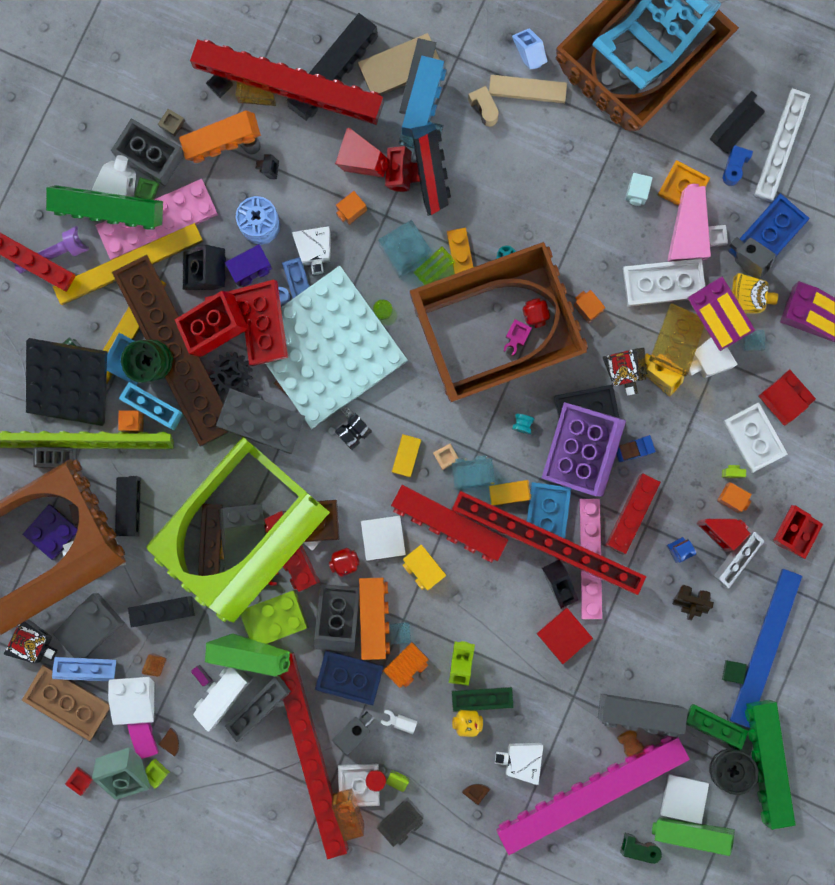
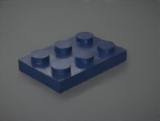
(349, 677)

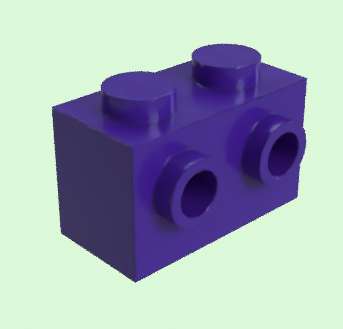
(249, 266)

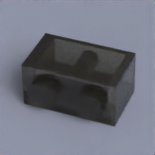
(401, 822)

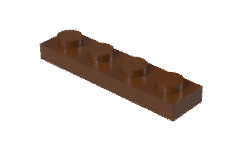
(210, 540)

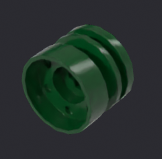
(136, 360)

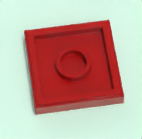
(564, 635)

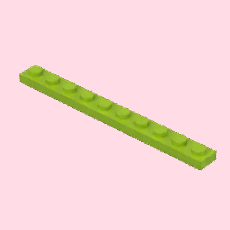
(87, 440)

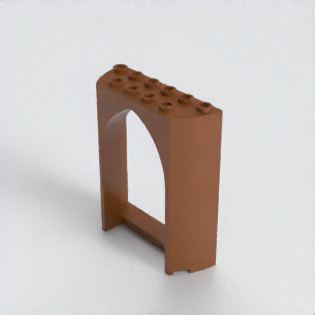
(632, 111)
(524, 269)
(89, 557)

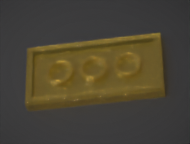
(677, 340)

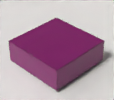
(201, 675)

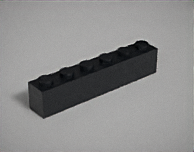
(340, 58)

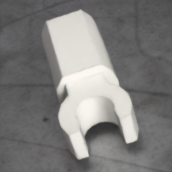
(400, 722)

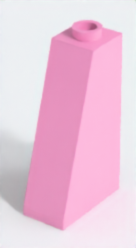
(691, 229)

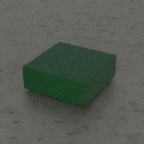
(734, 672)

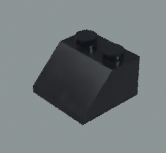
(204, 268)

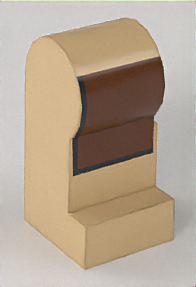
(485, 105)

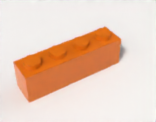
(220, 136)
(373, 618)

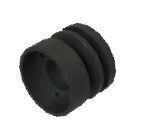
(745, 775)

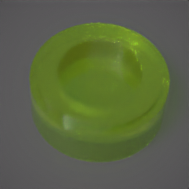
(382, 309)

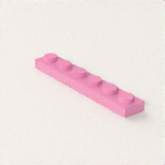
(590, 539)

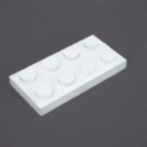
(663, 281)

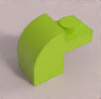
(461, 663)

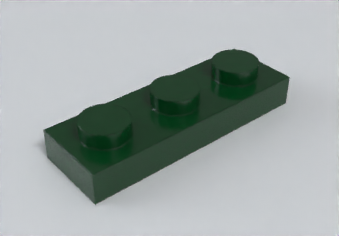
(482, 699)

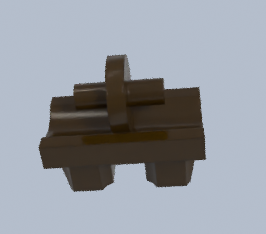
(693, 605)

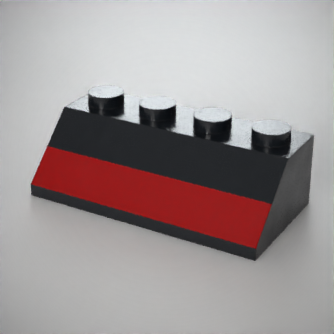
(430, 169)

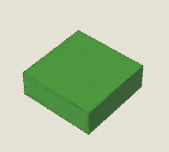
(146, 189)

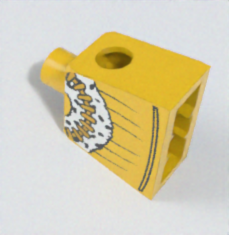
(752, 293)

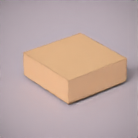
(445, 456)

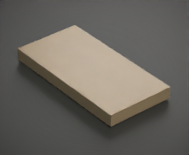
(391, 67)

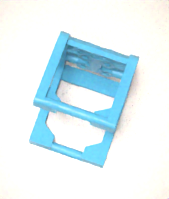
(638, 76)

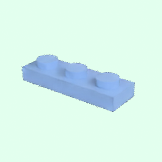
(83, 669)

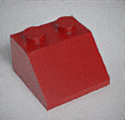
(725, 532)

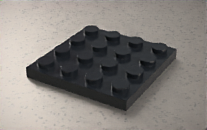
(66, 381)

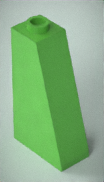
(247, 655)
(694, 835)

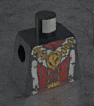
(30, 643)

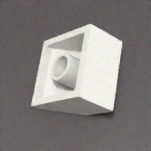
(131, 700)

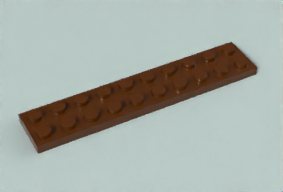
(156, 320)

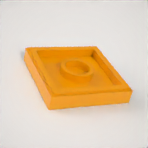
(678, 179)

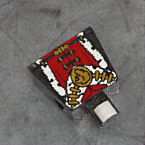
(626, 369)

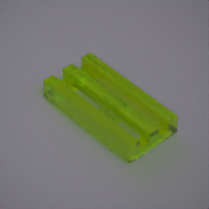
(446, 255)

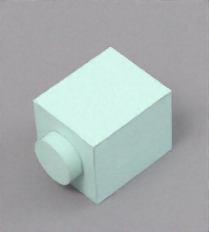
(638, 189)

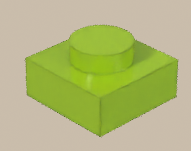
(733, 471)
(156, 773)

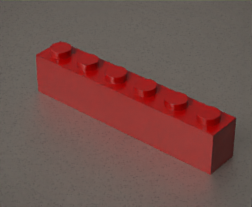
(449, 523)

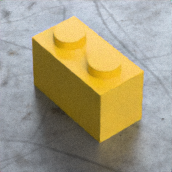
(424, 568)

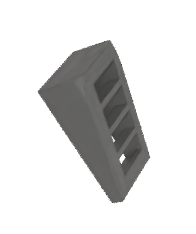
(37, 456)

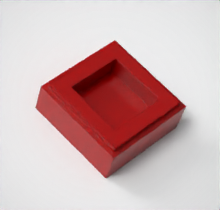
(79, 781)

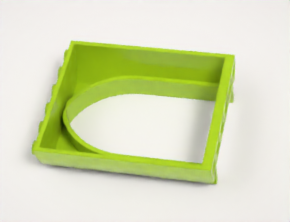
(236, 588)

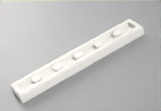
(781, 145)

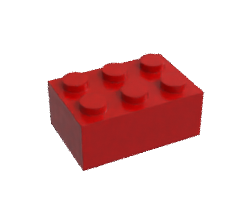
(211, 324)

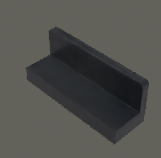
(737, 123)
(128, 506)

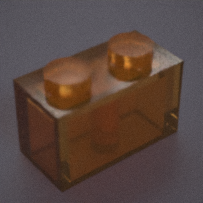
(348, 814)

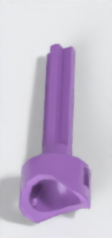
(70, 243)

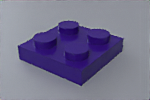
(50, 532)

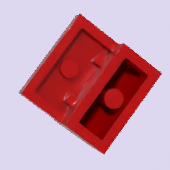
(787, 397)
(797, 532)

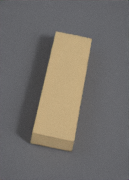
(527, 89)

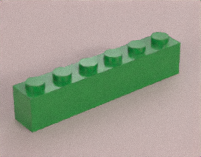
(104, 206)
(771, 763)

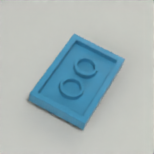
(549, 507)

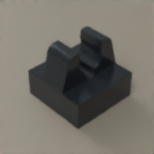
(268, 166)

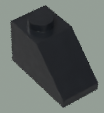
(560, 583)

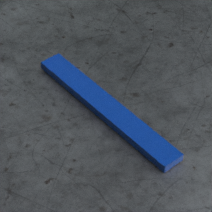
(766, 644)

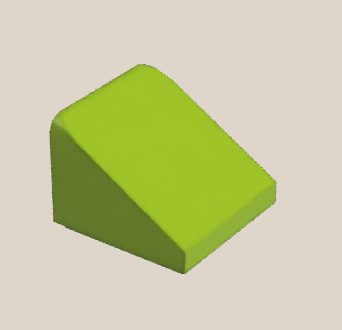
(397, 780)

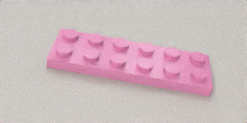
(180, 209)

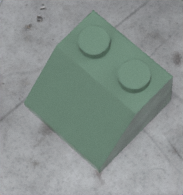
(121, 773)

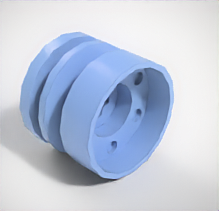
(261, 230)

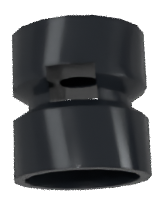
(353, 431)

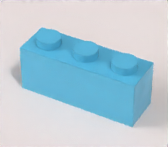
(151, 406)

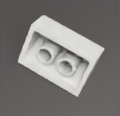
(221, 697)

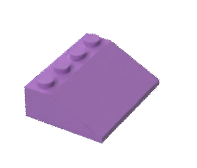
(583, 449)

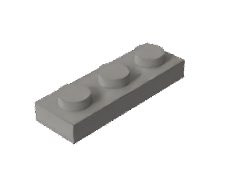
(615, 79)
(738, 559)

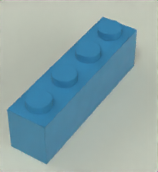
(424, 94)

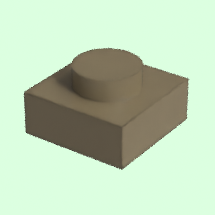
(171, 122)

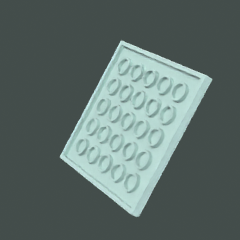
(332, 348)

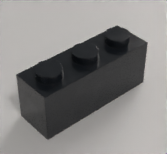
(161, 611)

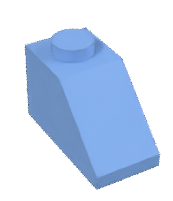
(530, 48)

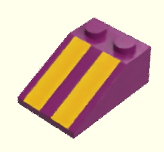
(810, 311)
(721, 313)

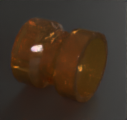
(630, 743)

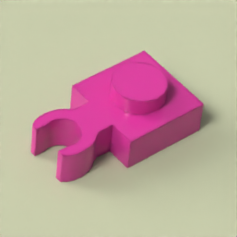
(517, 335)

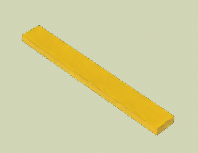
(156, 251)

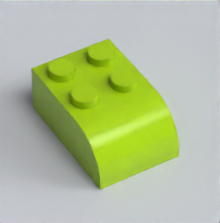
(274, 618)

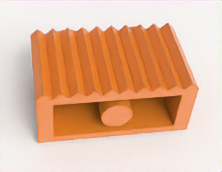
(406, 665)

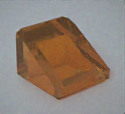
(154, 665)

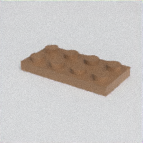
(67, 703)

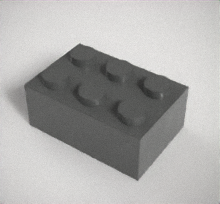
(148, 152)

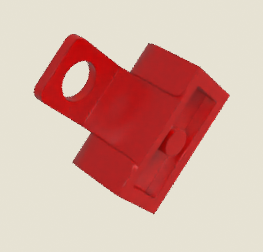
(400, 169)

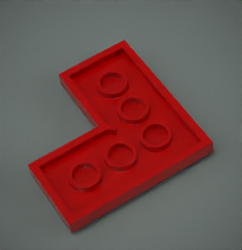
(264, 320)

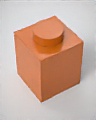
(350, 208)
(589, 305)
(130, 421)
(734, 498)

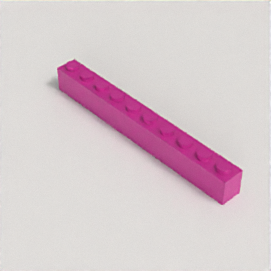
(592, 794)

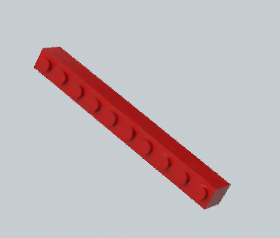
(287, 81)
(549, 543)
(312, 761)

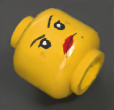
(467, 723)

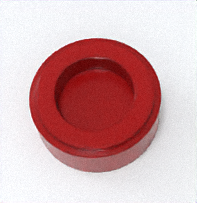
(375, 780)

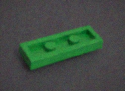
(716, 727)

